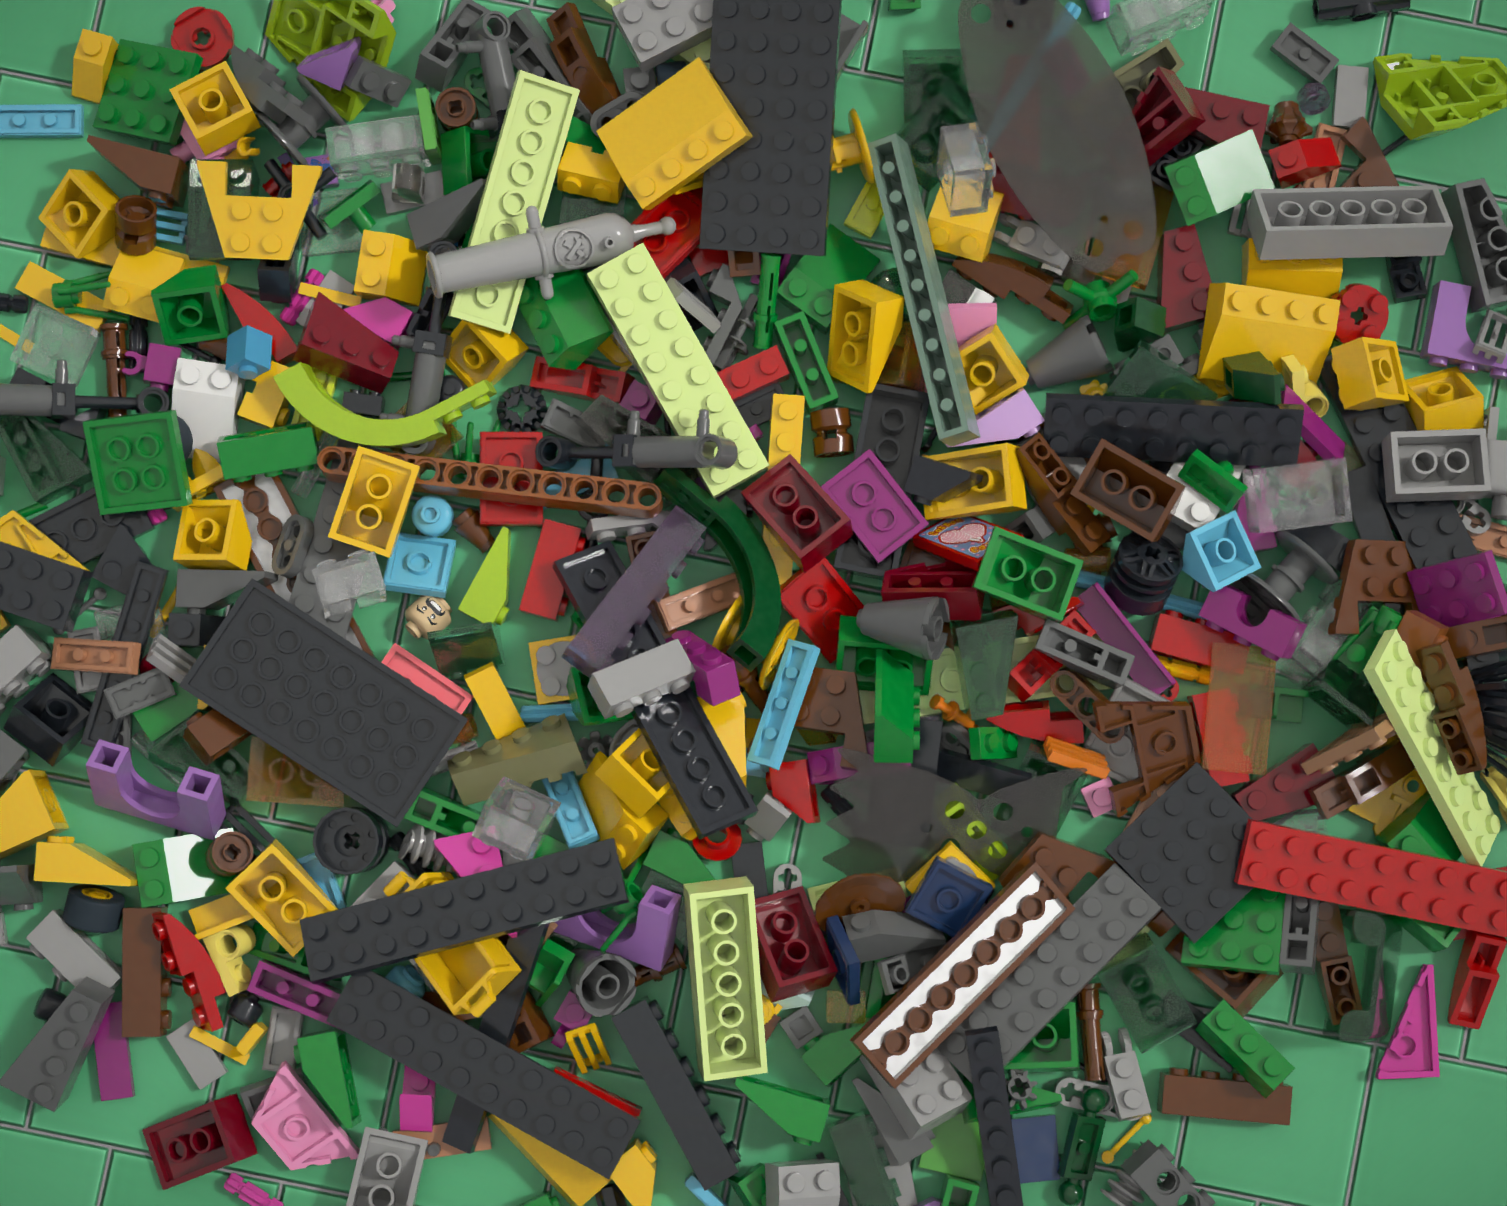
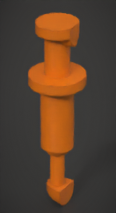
(951, 711)

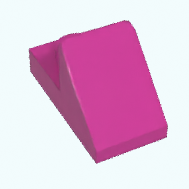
(417, 1102)

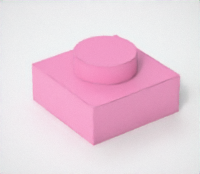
(1098, 797)

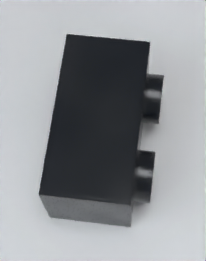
(363, 404)

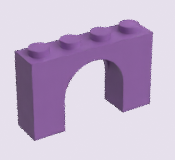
(1446, 333)
(116, 785)
(644, 942)

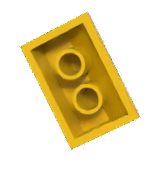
(1297, 276)

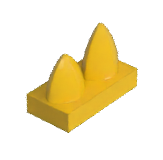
(207, 475)

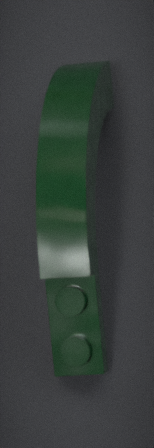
(749, 560)

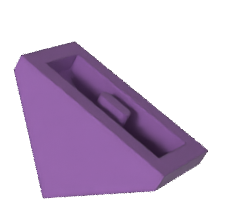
(331, 64)

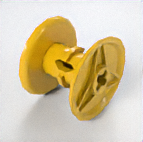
(853, 149)
(729, 628)

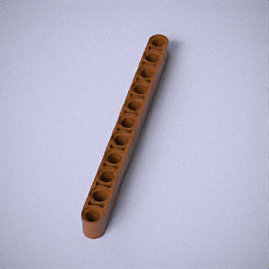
(508, 477)

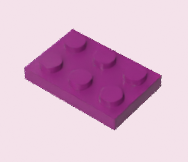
(876, 505)
(1460, 589)

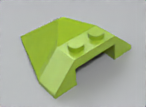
(314, 25)
(1439, 95)

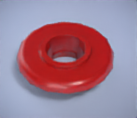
(722, 850)

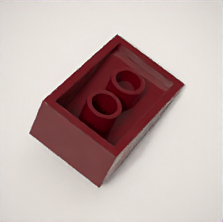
(798, 513)
(791, 946)
(200, 1141)

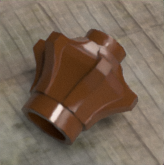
(1287, 124)

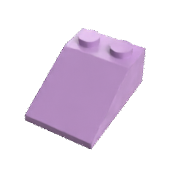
(1008, 419)

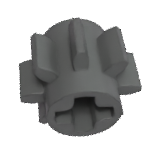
(1020, 1081)

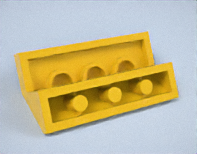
(566, 1175)

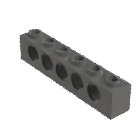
(1151, 1161)

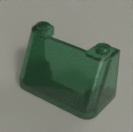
(1383, 945)

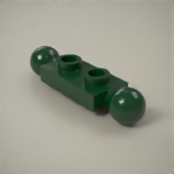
(1081, 1146)

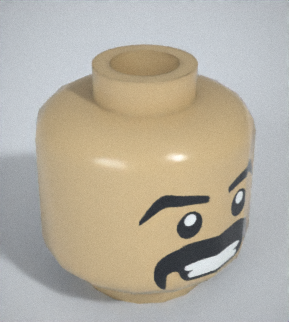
(427, 615)

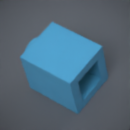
(248, 352)

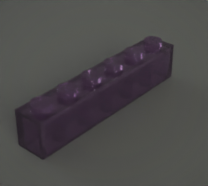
(634, 592)

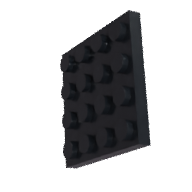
(1187, 852)

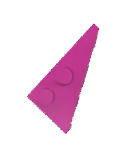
(469, 855)
(1414, 1041)

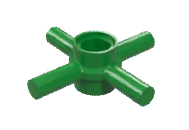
(1098, 297)

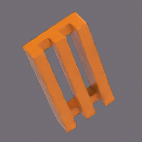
(1076, 757)

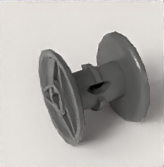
(291, 133)
(1290, 574)

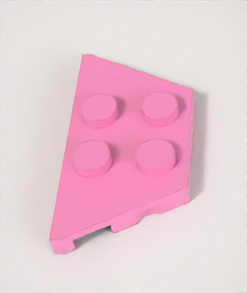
(299, 1124)

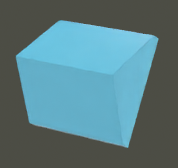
(1219, 553)

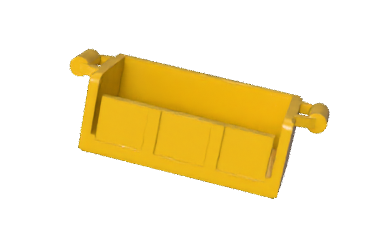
(465, 975)

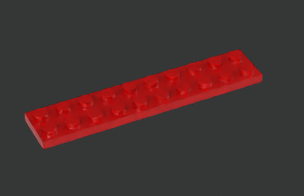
(1373, 877)

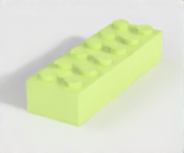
(725, 978)

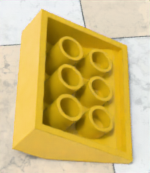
(673, 134)
(1267, 321)

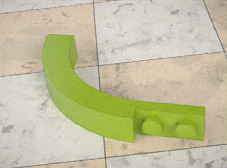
(318, 407)

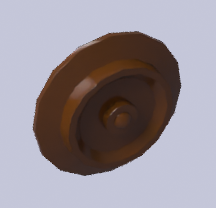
(859, 894)

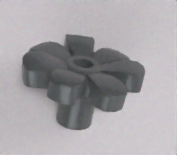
(594, 742)

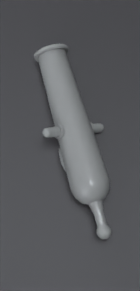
(539, 252)

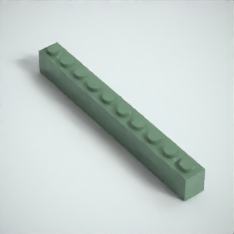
(923, 291)

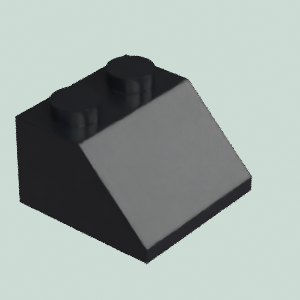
(50, 719)

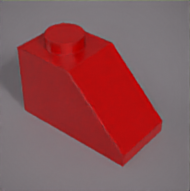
(1303, 160)
(794, 789)

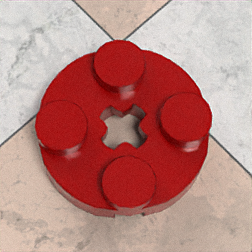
(208, 21)
(1374, 310)

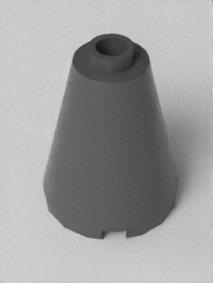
(1069, 357)
(907, 624)
(601, 981)

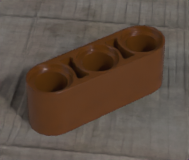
(1073, 701)

